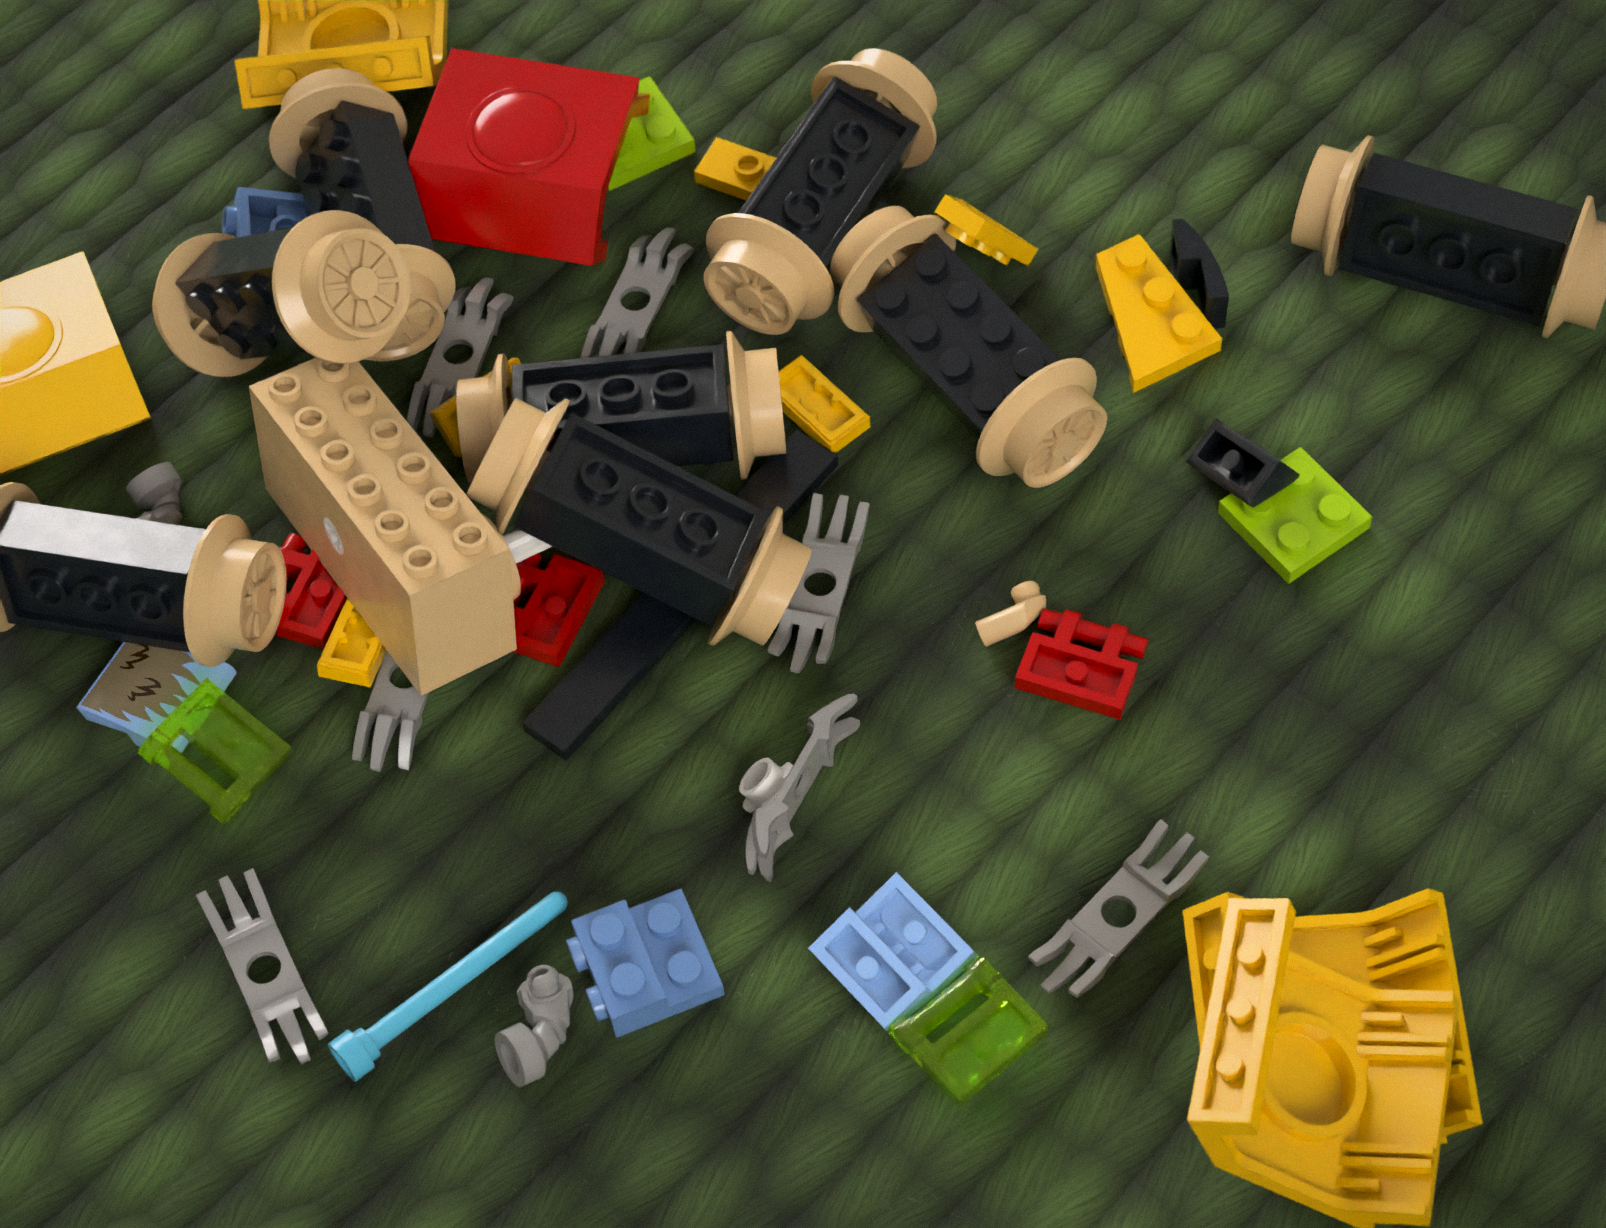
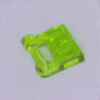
(227, 737)
(981, 1042)

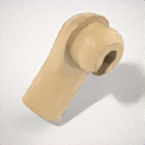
(1015, 618)

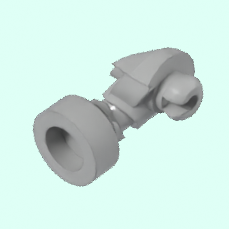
(159, 491)
(546, 1006)

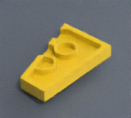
(983, 232)
(1152, 314)

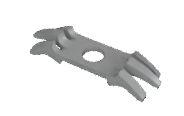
(622, 325)
(469, 329)
(829, 557)
(389, 708)
(771, 823)
(1132, 883)
(257, 939)

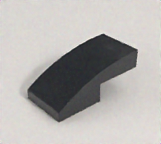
(1197, 269)

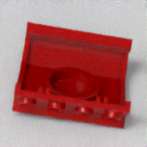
(522, 154)

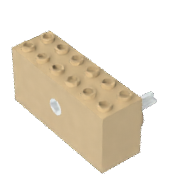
(389, 521)

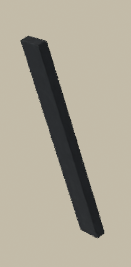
(652, 626)

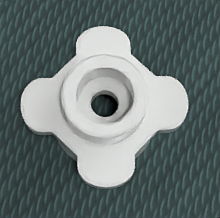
(762, 783)

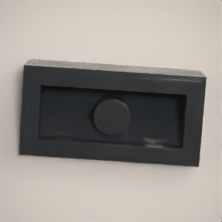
(1240, 465)

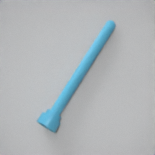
(359, 1049)

